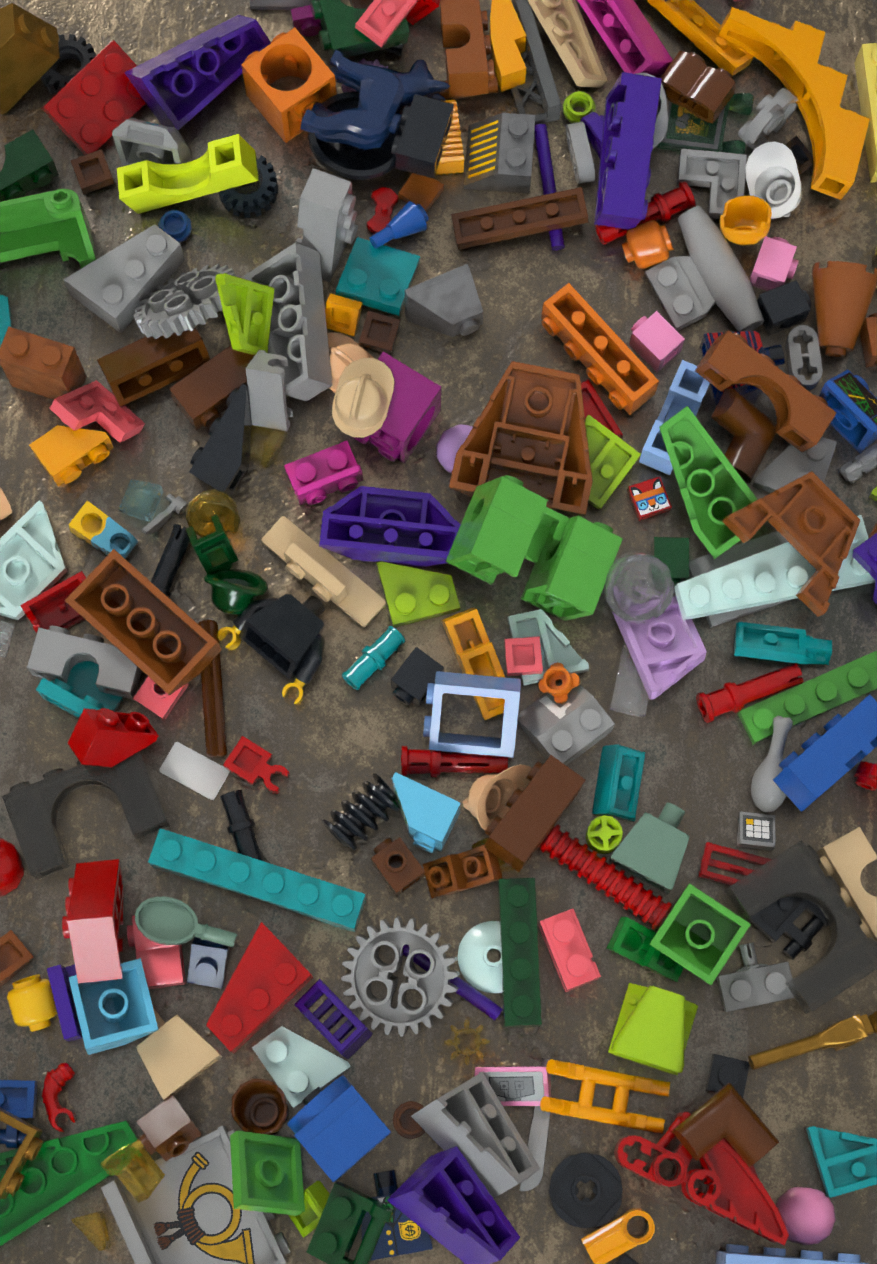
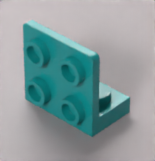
(79, 691)

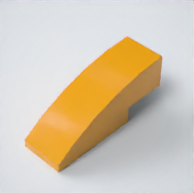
(507, 43)
(475, 654)

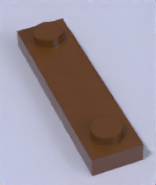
(520, 218)

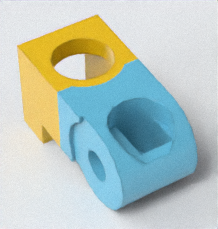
(101, 531)

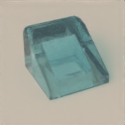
(141, 499)

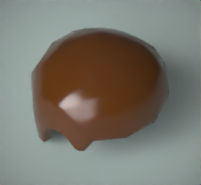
(260, 1107)

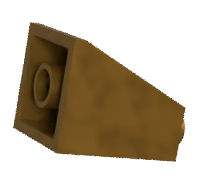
(26, 53)

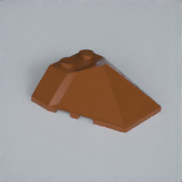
(533, 434)

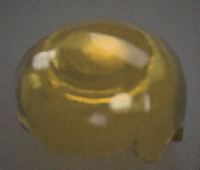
(208, 504)

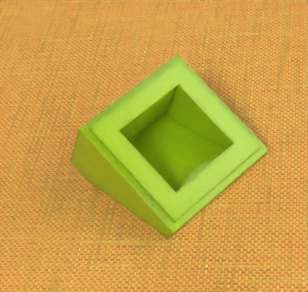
(315, 1200)

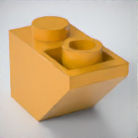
(69, 451)

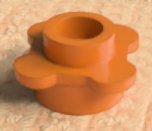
(552, 675)

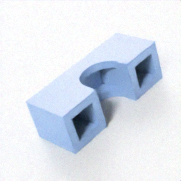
(686, 390)

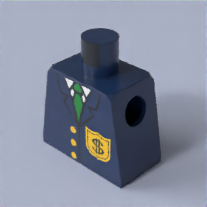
(401, 1233)

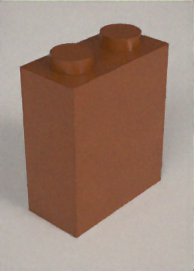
(40, 364)

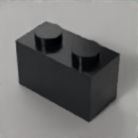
(423, 135)

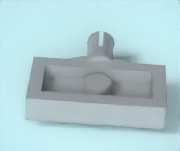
(754, 983)

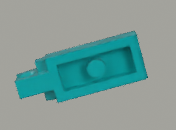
(780, 644)

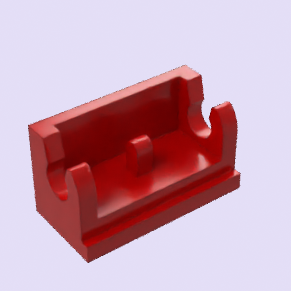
(50, 606)

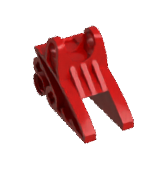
(731, 1184)

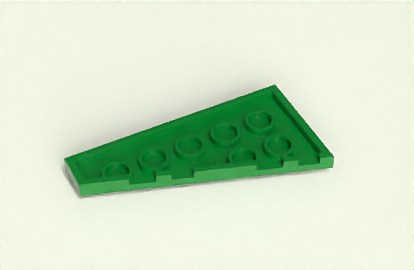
(58, 1175)

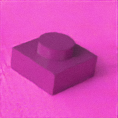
(304, 22)

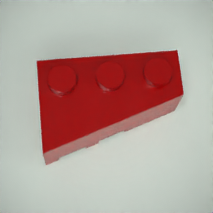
(257, 990)

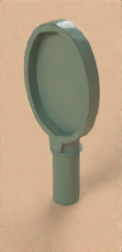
(175, 923)

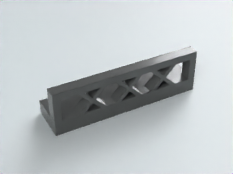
(537, 68)

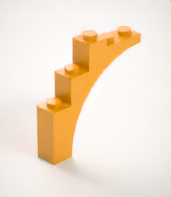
(793, 57)

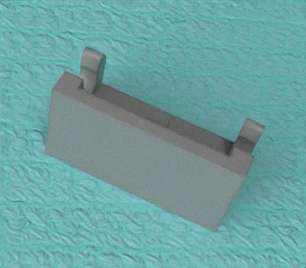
(268, 391)

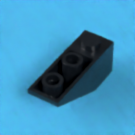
(228, 449)

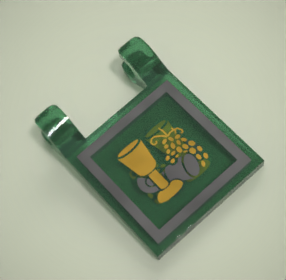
(693, 133)

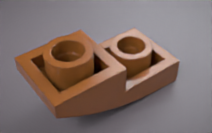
(461, 871)

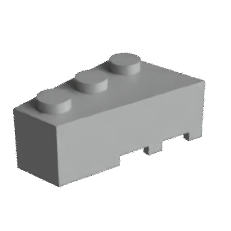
(327, 218)
(126, 275)
(482, 1132)

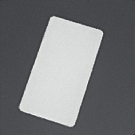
(194, 771)

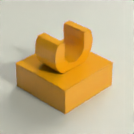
(342, 314)

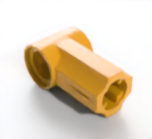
(614, 1238)

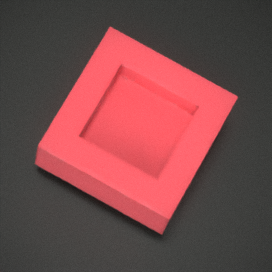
(523, 656)

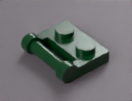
(341, 1223)

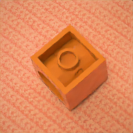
(287, 56)

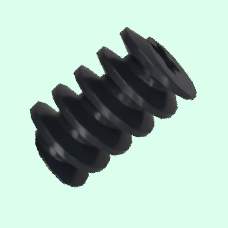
(362, 813)

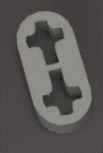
(580, 152)
(811, 356)

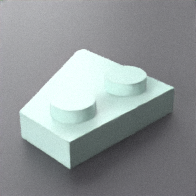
(298, 1064)

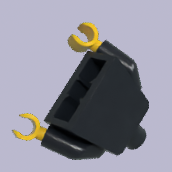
(284, 635)

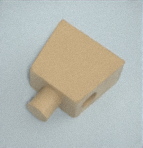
(175, 1055)

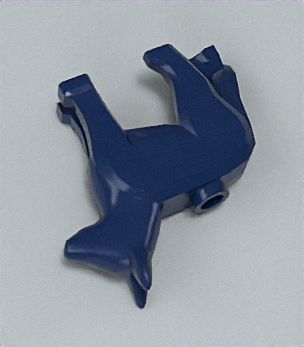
(380, 101)

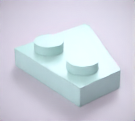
(554, 644)

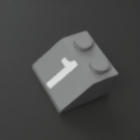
(565, 728)

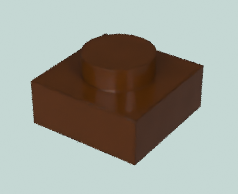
(92, 171)
(379, 332)

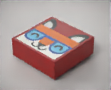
(649, 498)

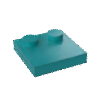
(378, 276)

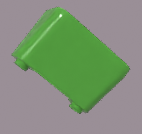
(46, 225)

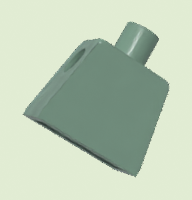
(654, 848)

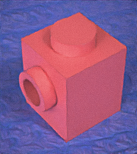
(157, 699)

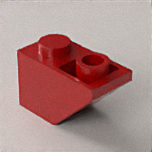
(110, 736)

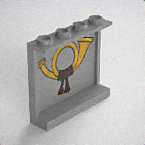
(193, 1213)

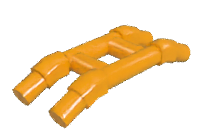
(623, 1084)

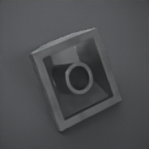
(446, 303)

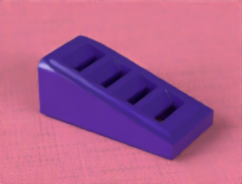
(355, 1040)

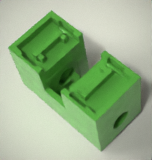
(515, 524)

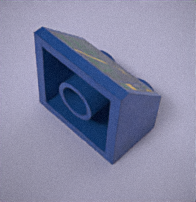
(854, 407)

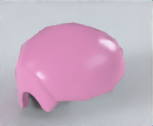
(806, 1214)

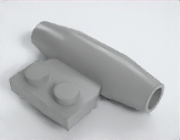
(708, 276)

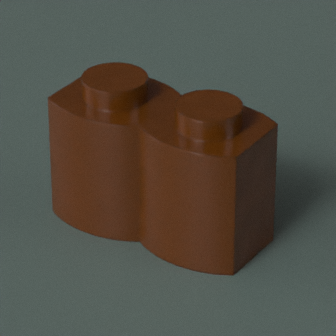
(697, 86)

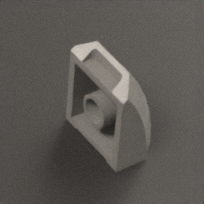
(149, 141)

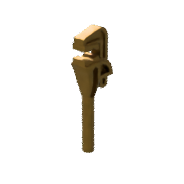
(837, 1036)

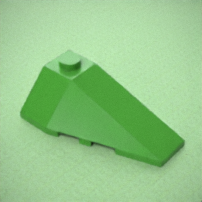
(705, 479)

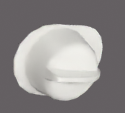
(774, 177)

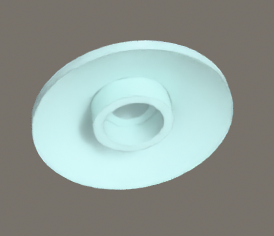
(473, 957)

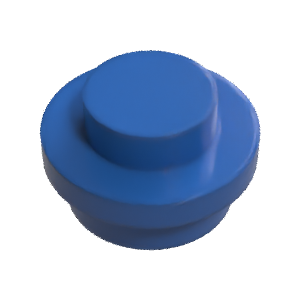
(176, 225)

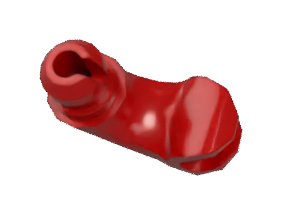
(53, 1086)

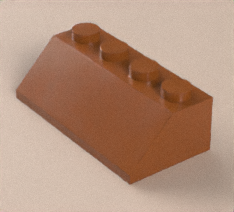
(143, 623)

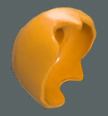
(745, 220)

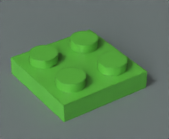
(267, 1173)

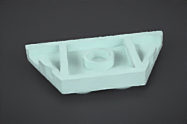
(28, 561)

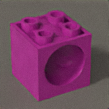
(410, 412)

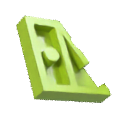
(246, 312)
(609, 461)
(416, 593)

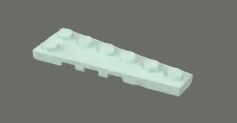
(762, 580)

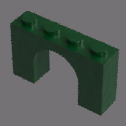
(340, 32)

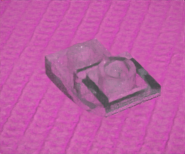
(629, 692)

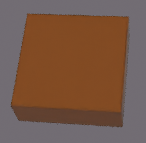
(421, 191)

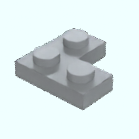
(716, 170)

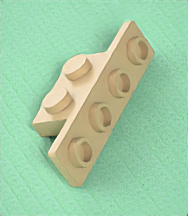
(326, 574)

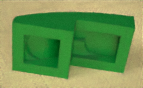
(632, 943)

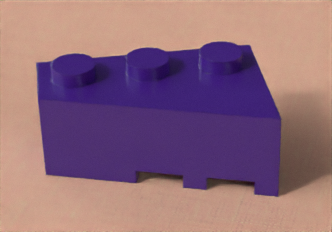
(456, 1209)

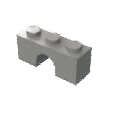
(58, 651)

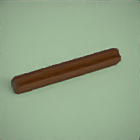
(213, 700)

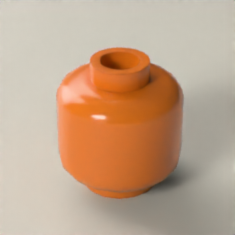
(647, 244)

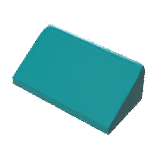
(618, 782)

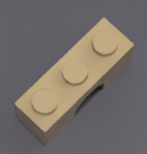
(844, 863)

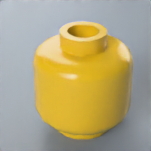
(32, 1002)

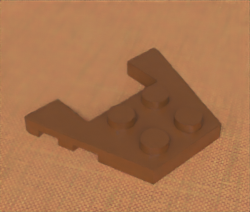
(812, 523)

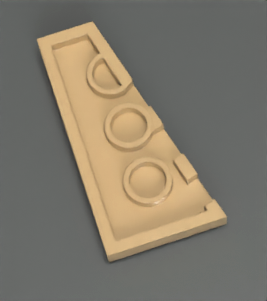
(571, 40)

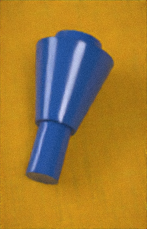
(407, 221)

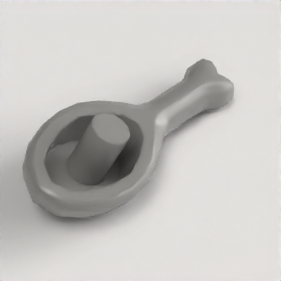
(764, 790)

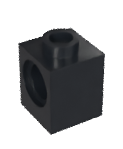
(784, 307)
(413, 677)

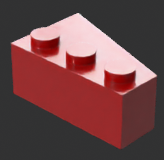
(94, 920)

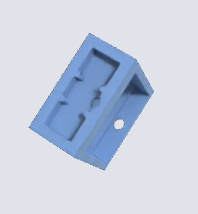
(474, 686)

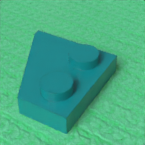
(843, 1160)

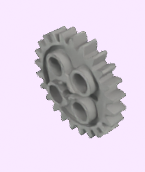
(181, 303)
(369, 967)

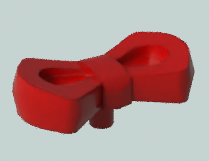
(384, 200)

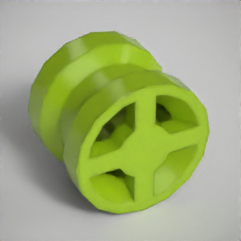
(604, 828)

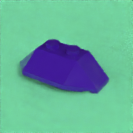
(389, 527)

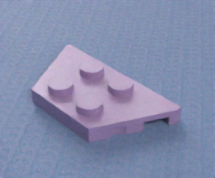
(663, 648)

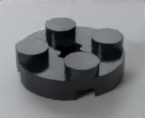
(607, 1190)

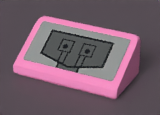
(518, 1084)

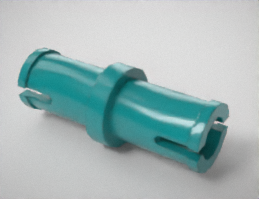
(373, 657)

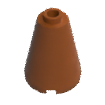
(841, 304)

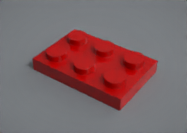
(96, 100)

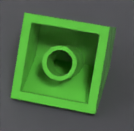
(700, 934)

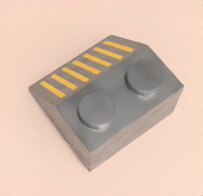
(500, 153)

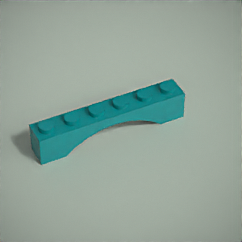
(257, 879)

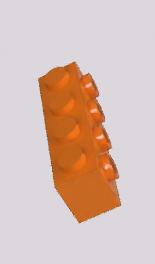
(598, 349)

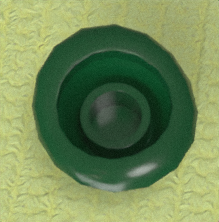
(235, 589)

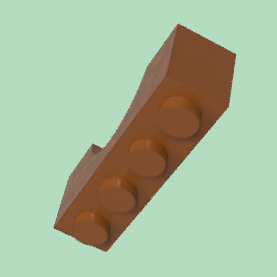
(799, 414)

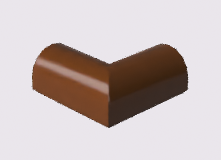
(751, 432)
(729, 1117)

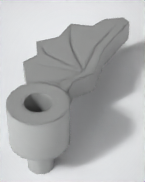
(177, 505)

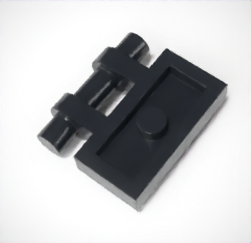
(779, 919)

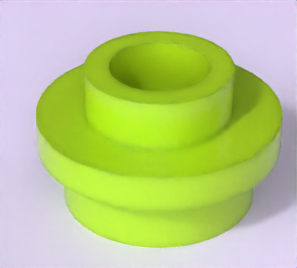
(578, 99)

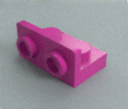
(324, 473)

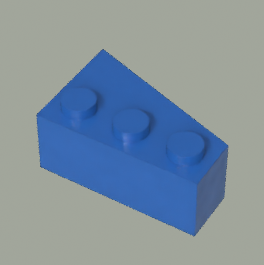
(830, 755)

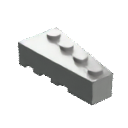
(298, 319)

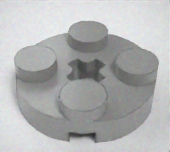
(771, 117)

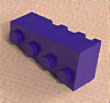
(196, 71)
(627, 151)

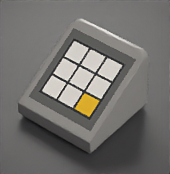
(756, 831)

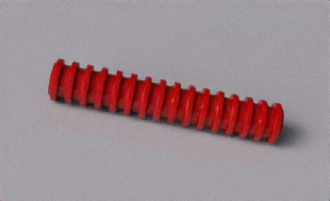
(606, 877)

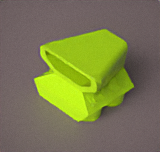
(653, 1028)

